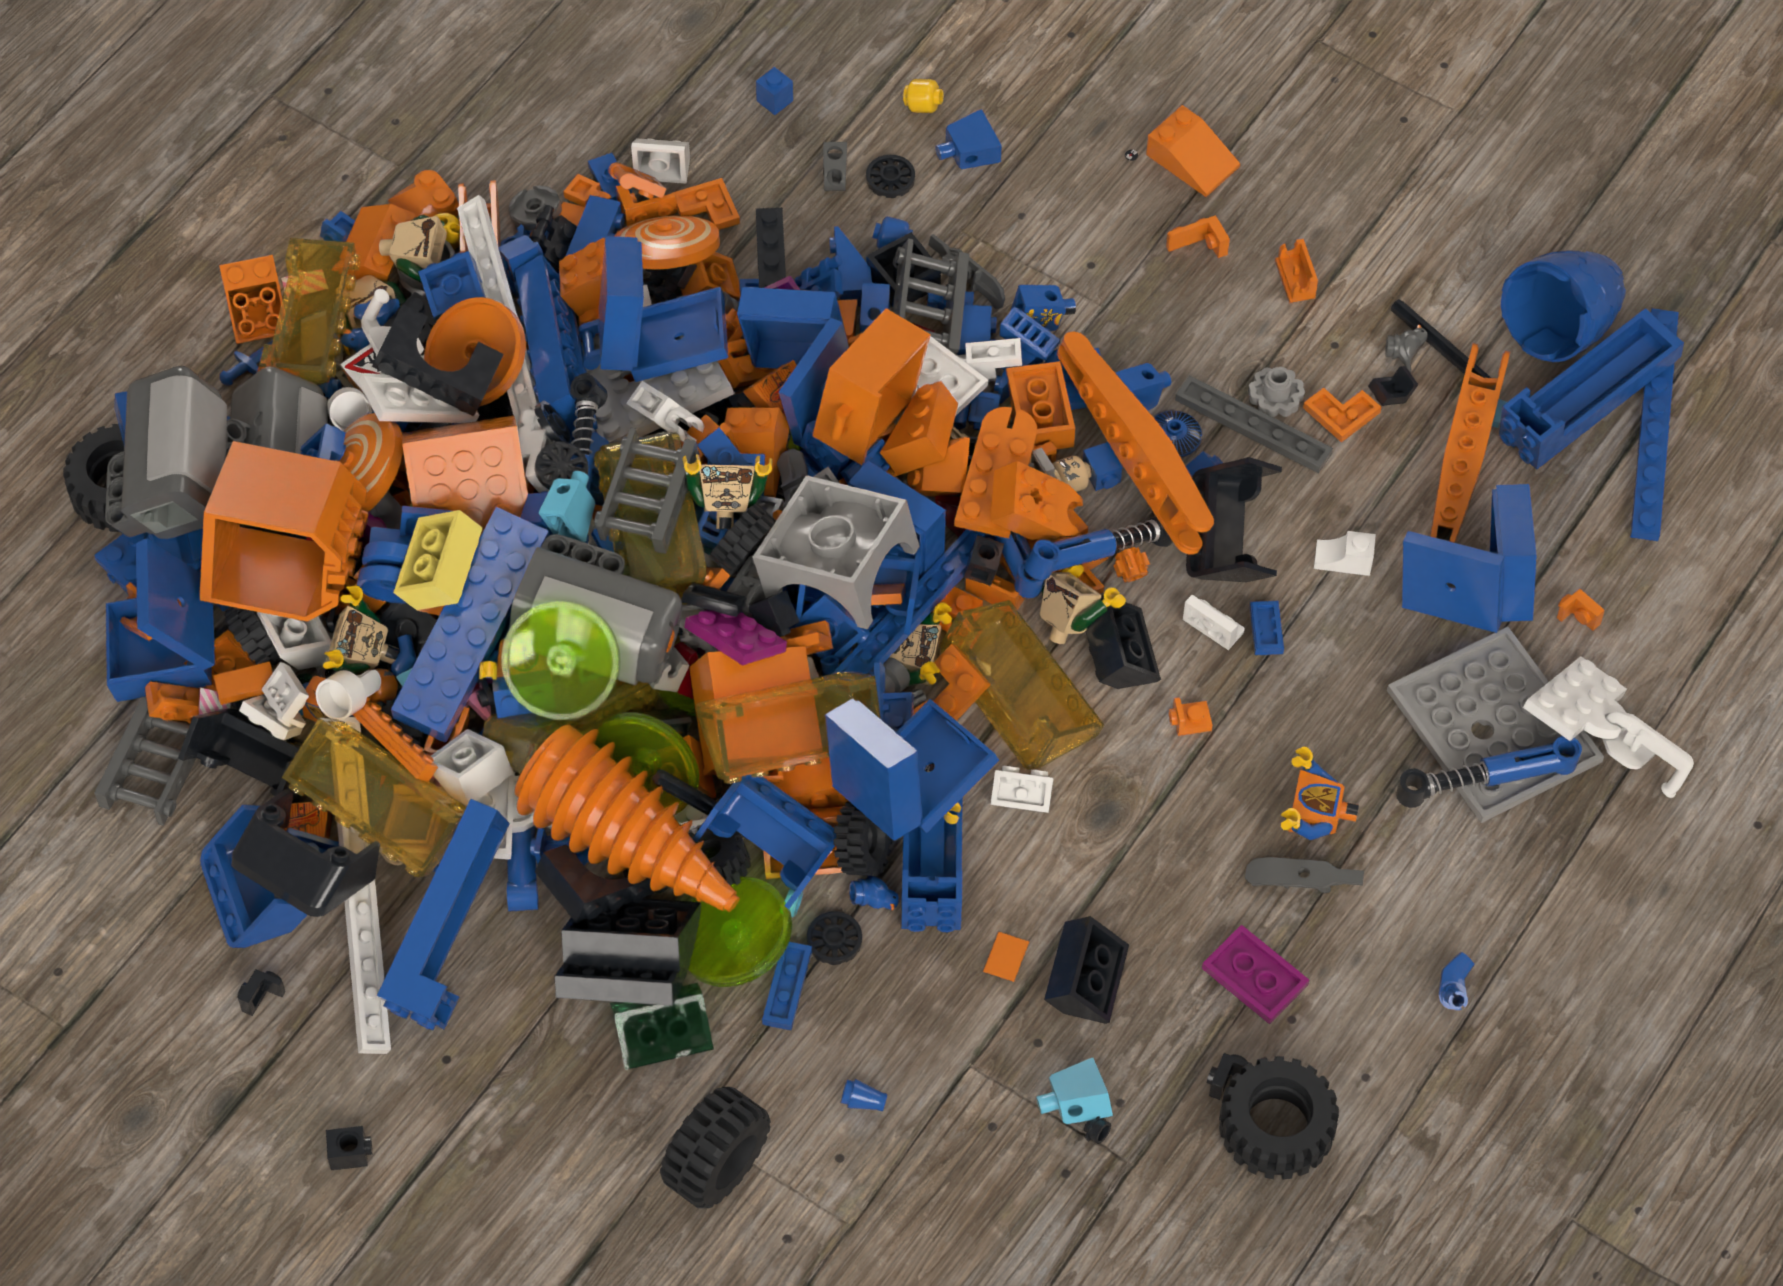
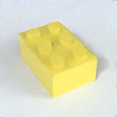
(438, 560)

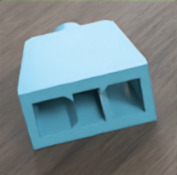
(569, 507)
(1077, 1094)

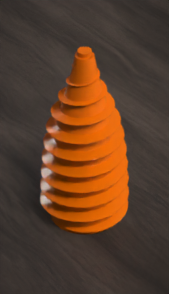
(616, 817)

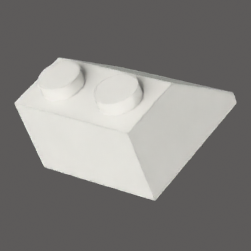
(662, 159)
(296, 640)
(471, 766)

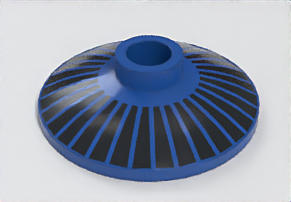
(1189, 434)

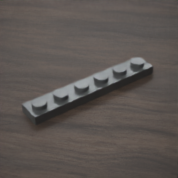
(1254, 424)

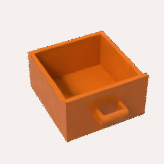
(871, 385)
(721, 676)

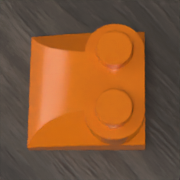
(427, 196)

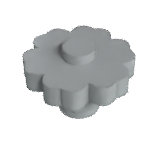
(1276, 391)

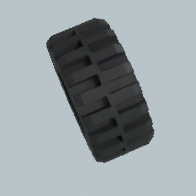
(84, 470)
(1285, 1082)
(715, 1147)

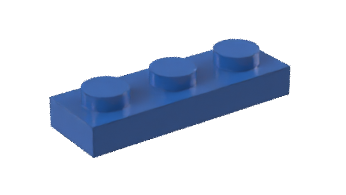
(787, 986)

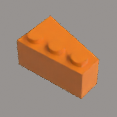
(922, 430)
(811, 786)

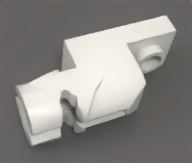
(990, 355)
(663, 411)
(532, 440)

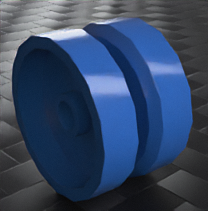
(381, 570)

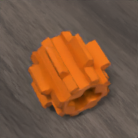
(1131, 564)

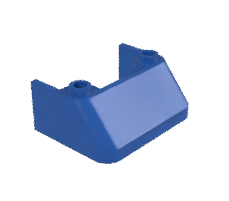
(895, 568)
(776, 826)
(244, 908)

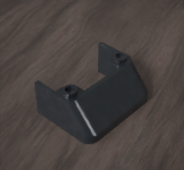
(1225, 491)
(235, 741)
(294, 869)

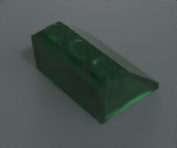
(662, 1032)

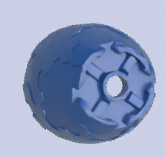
(1562, 302)

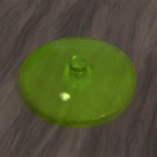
(561, 660)
(652, 747)
(743, 942)

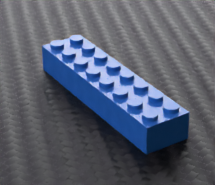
(551, 337)
(470, 629)

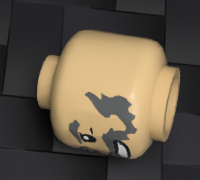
(1073, 472)

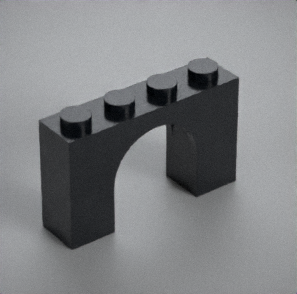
(770, 245)
(458, 388)
(583, 892)

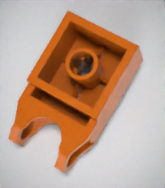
(1033, 503)

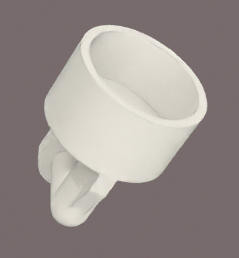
(347, 406)
(346, 692)

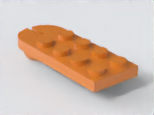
(994, 449)

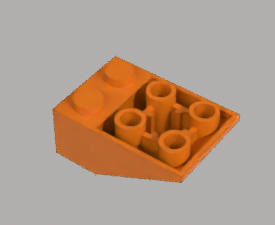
(252, 297)

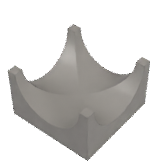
(834, 542)

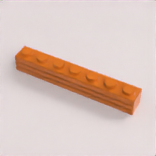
(396, 741)

